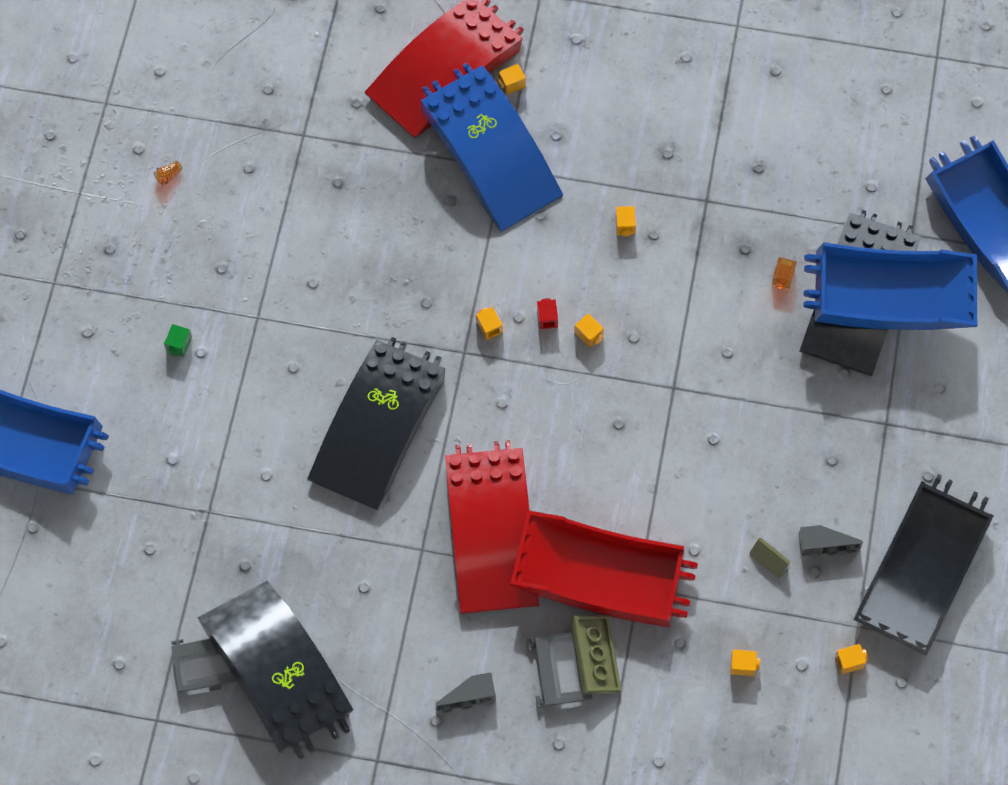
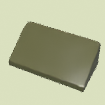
(770, 557)

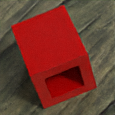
(547, 313)

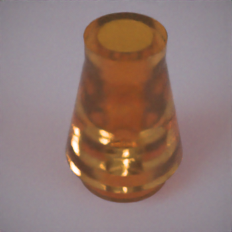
(168, 172)

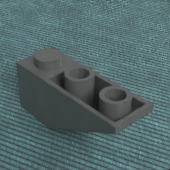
(822, 540)
(473, 691)

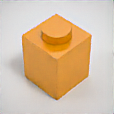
(511, 79)
(625, 220)
(489, 323)
(589, 330)
(851, 658)
(744, 662)

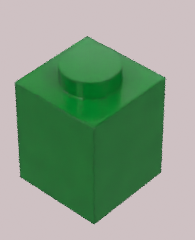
(177, 340)

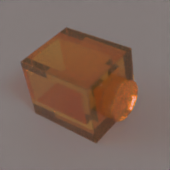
(784, 273)

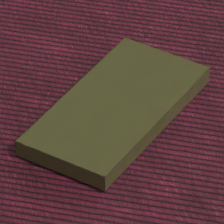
(595, 654)

